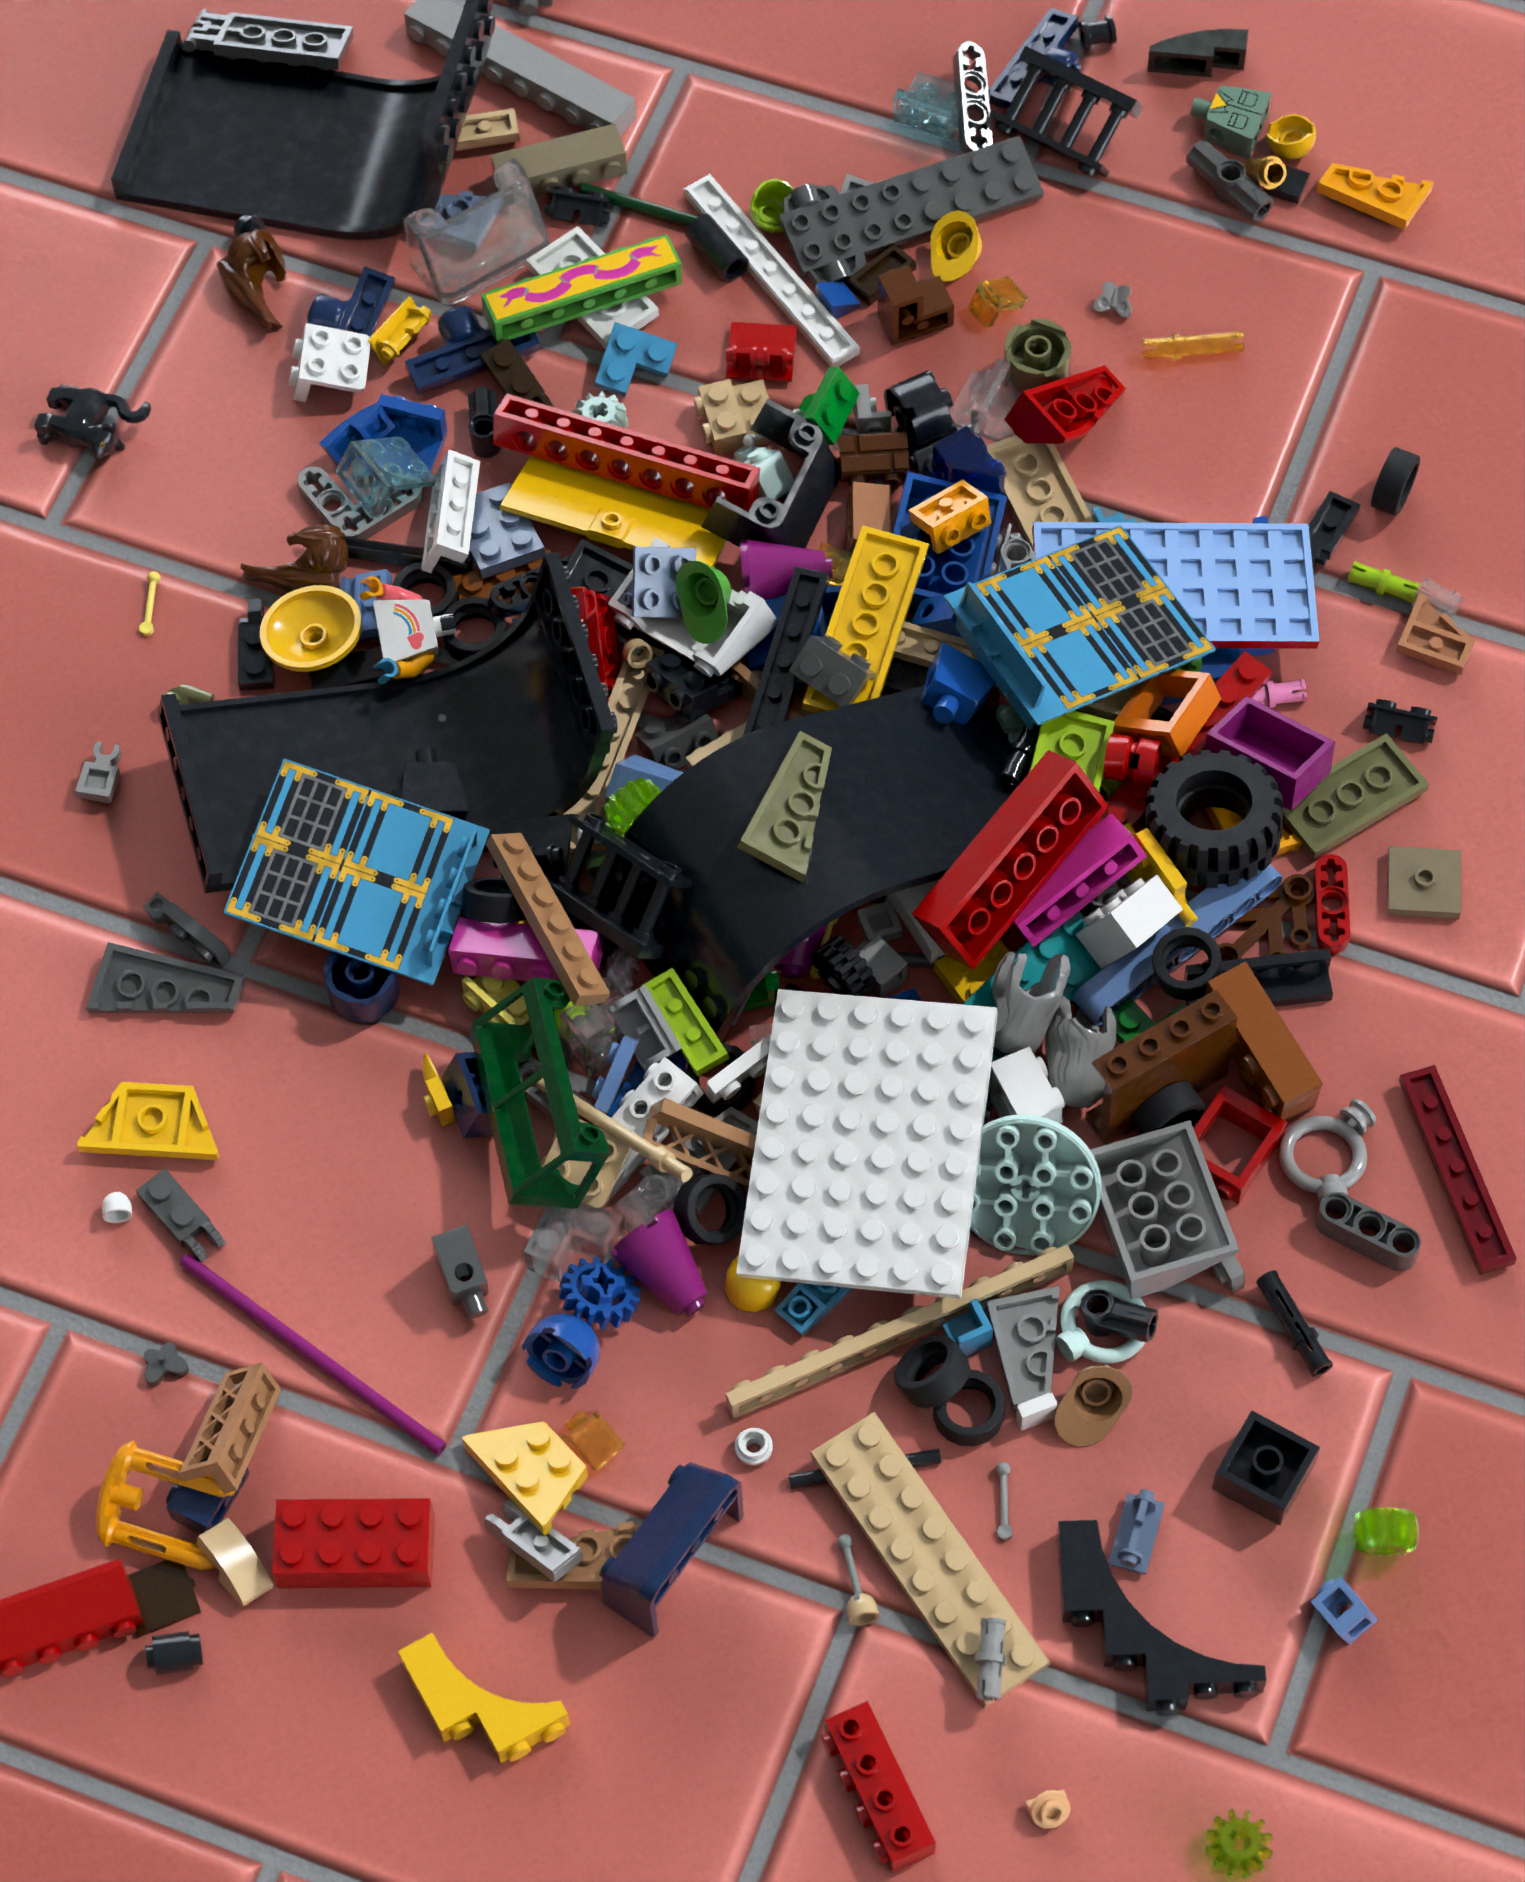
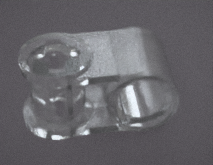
(645, 1201)

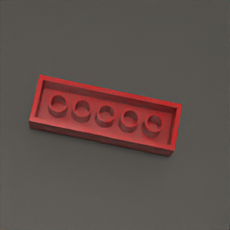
(1010, 859)

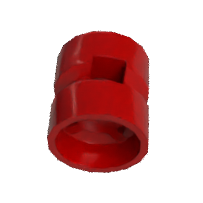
(1120, 756)

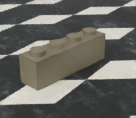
(570, 159)

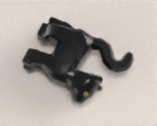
(83, 419)

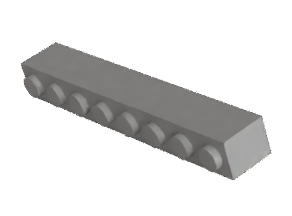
(528, 70)

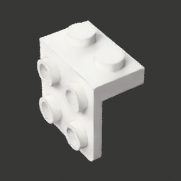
(329, 360)

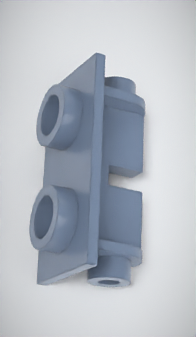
(1136, 1532)

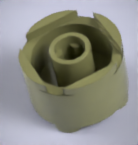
(1037, 354)

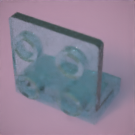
(928, 106)
(379, 468)

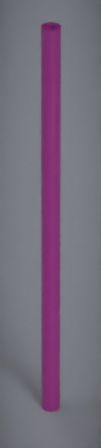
(313, 1354)

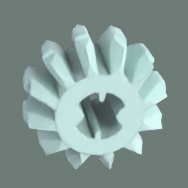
(603, 409)

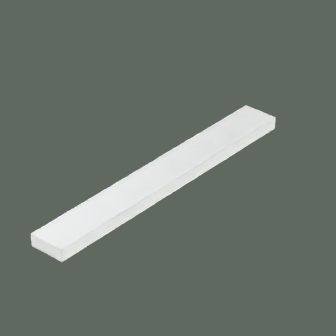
(774, 274)

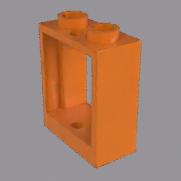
(1176, 735)

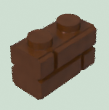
(874, 457)

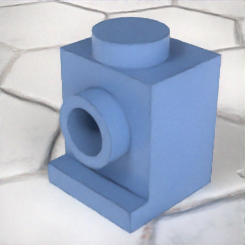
(1352, 1622)

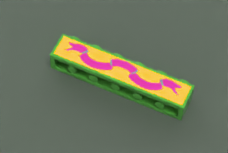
(581, 288)

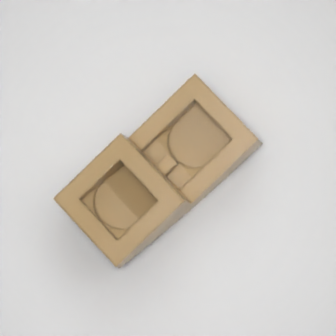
(236, 1560)

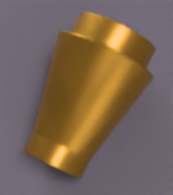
(1266, 171)

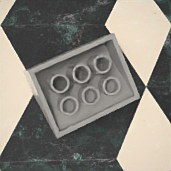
(1161, 1209)

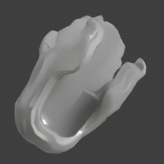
(1027, 1012)
(1071, 1052)

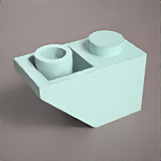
(774, 473)

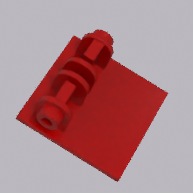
(761, 351)

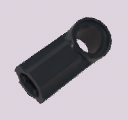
(482, 406)
(1117, 1317)

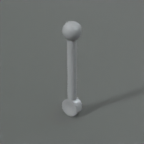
(1004, 1531)

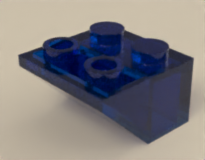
(967, 458)

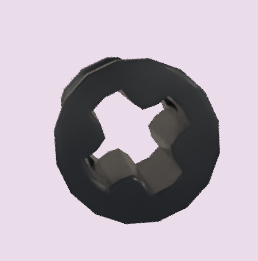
(1097, 32)

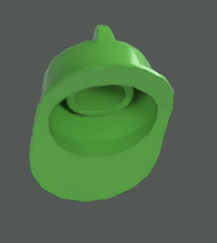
(703, 600)

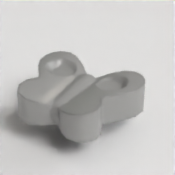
(1114, 298)

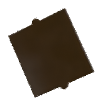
(163, 1595)

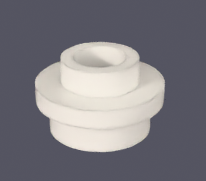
(749, 1436)

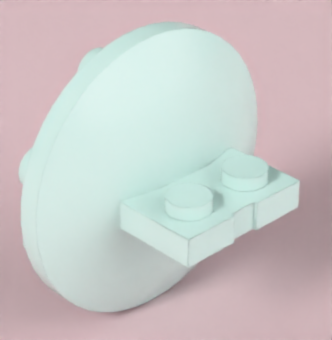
(1033, 1185)

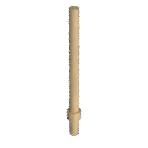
(658, 1157)

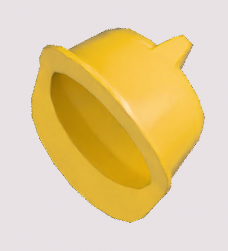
(954, 245)

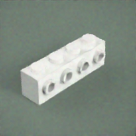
(660, 1082)

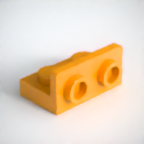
(952, 515)

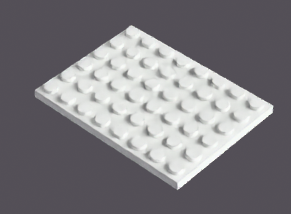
(868, 1143)

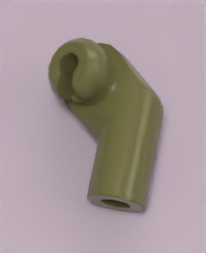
(188, 694)

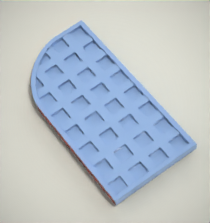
(1234, 579)

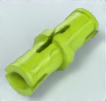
(1383, 582)

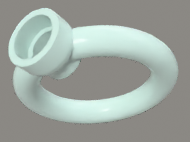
(1075, 1343)

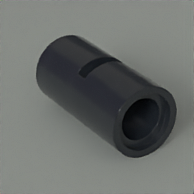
(717, 247)

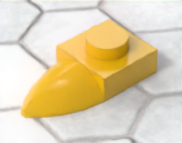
(437, 1099)

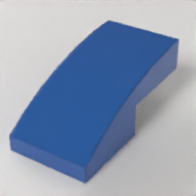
(364, 425)

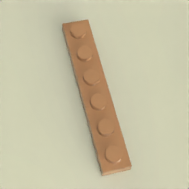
(548, 919)

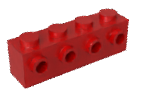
(879, 1787)

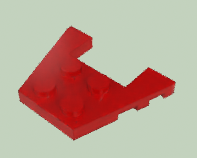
(602, 633)

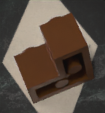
(912, 306)

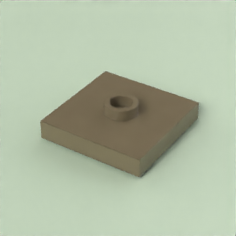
(1424, 882)

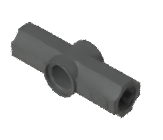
(1230, 181)

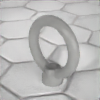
(1331, 1182)

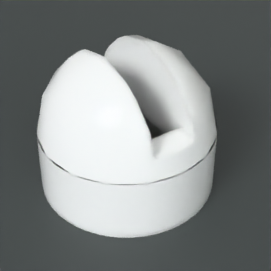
(116, 1208)

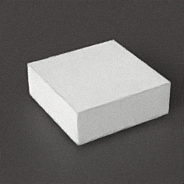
(1036, 1411)

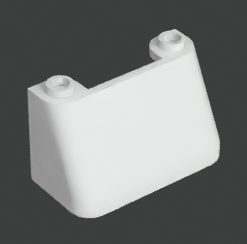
(747, 625)

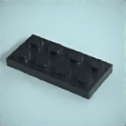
(604, 574)

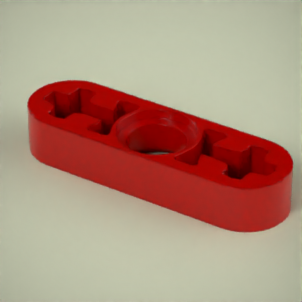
(1338, 890)

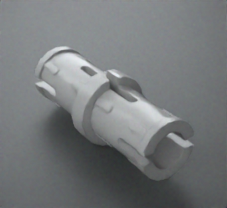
(990, 1659)

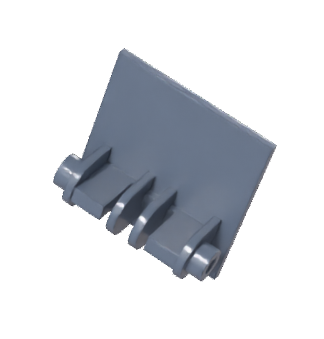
(654, 581)

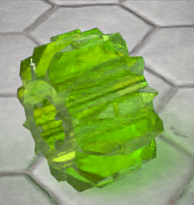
(629, 803)
(1385, 1531)
(1253, 1845)

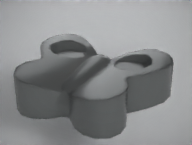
(164, 1362)

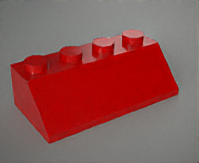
(66, 1616)

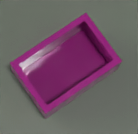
(1286, 749)

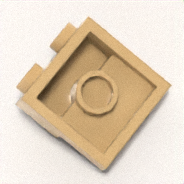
(730, 413)

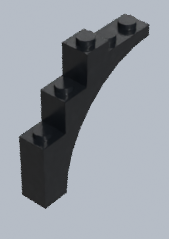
(1129, 1640)

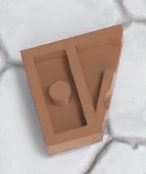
(1435, 638)

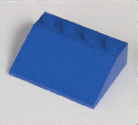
(958, 565)

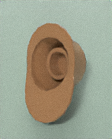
(1092, 1405)

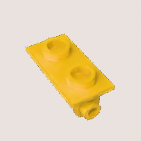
(398, 330)

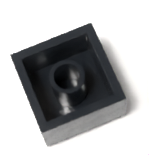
(1265, 1467)

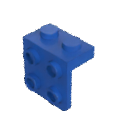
(418, 424)

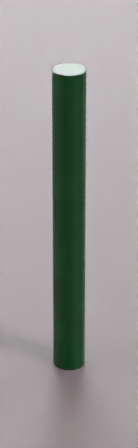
(642, 206)

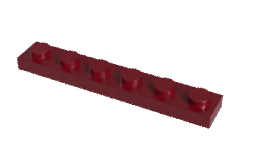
(1457, 1170)

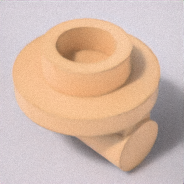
(1049, 1808)

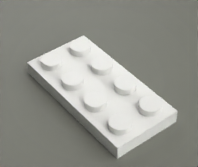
(575, 248)

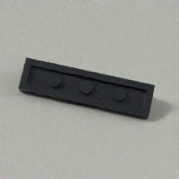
(1284, 977)

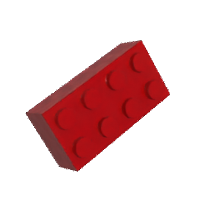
(353, 1543)

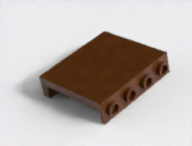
(1183, 1047)

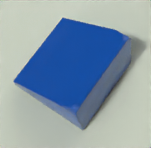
(836, 298)

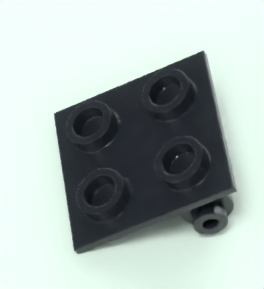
(548, 840)

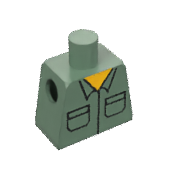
(1233, 118)

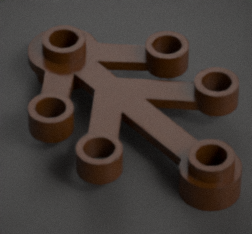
(1270, 921)

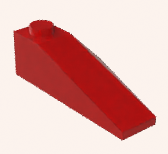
(1064, 407)

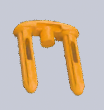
(117, 1493)

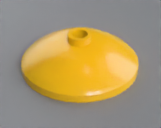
(311, 628)

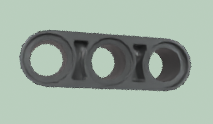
(1377, 1247)

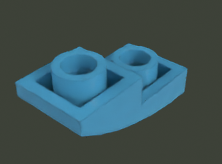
(809, 1305)

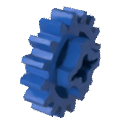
(599, 1292)

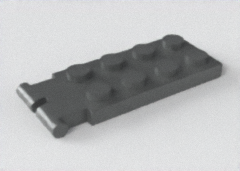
(270, 39)

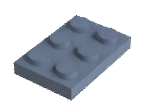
(499, 537)

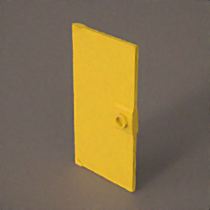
(609, 510)

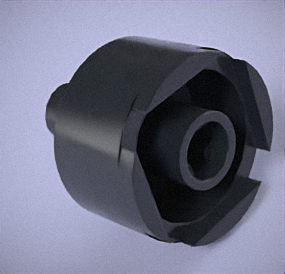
(920, 409)

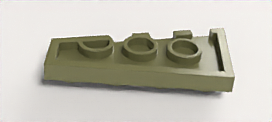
(788, 813)

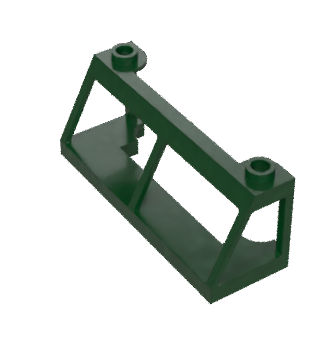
(497, 1053)

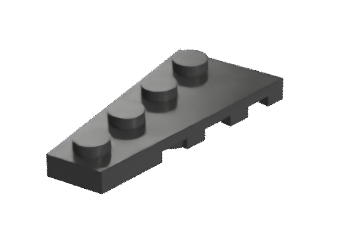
(156, 983)

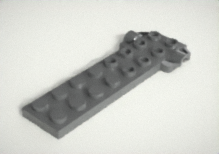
(837, 231)

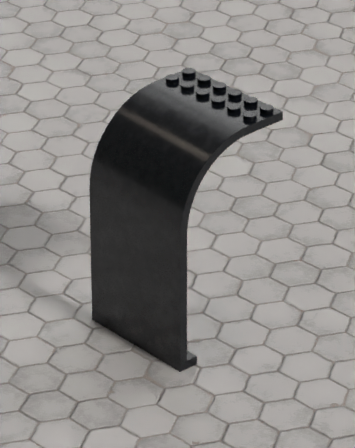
(301, 141)
(519, 726)
(891, 817)

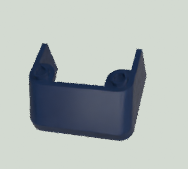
(668, 1541)

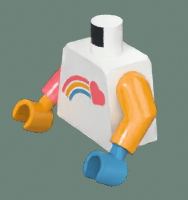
(405, 629)

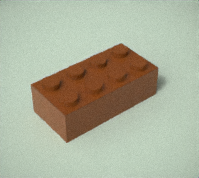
(1266, 1048)

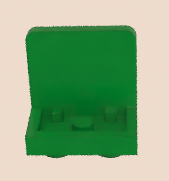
(831, 403)

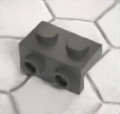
(832, 670)
(676, 738)

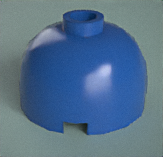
(562, 1350)

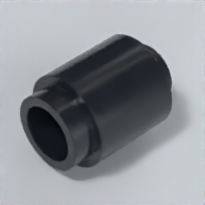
(174, 1652)

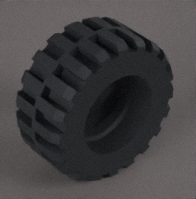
(1224, 783)

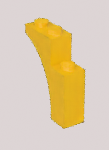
(460, 1704)

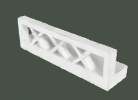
(451, 510)

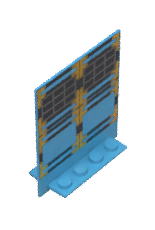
(1076, 626)
(357, 872)

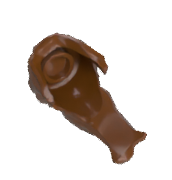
(245, 269)
(319, 565)

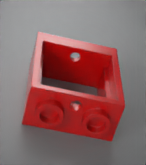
(1252, 1119)

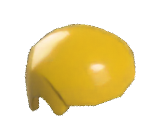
(1291, 136)
(749, 1293)

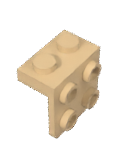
(606, 1179)

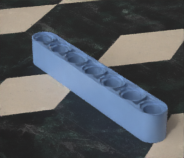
(1134, 973)

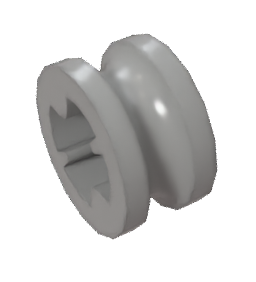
(1358, 1116)

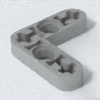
(348, 513)

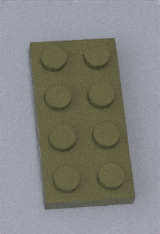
(1355, 796)

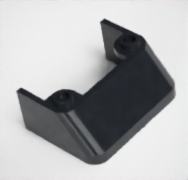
(798, 516)

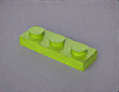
(687, 1022)

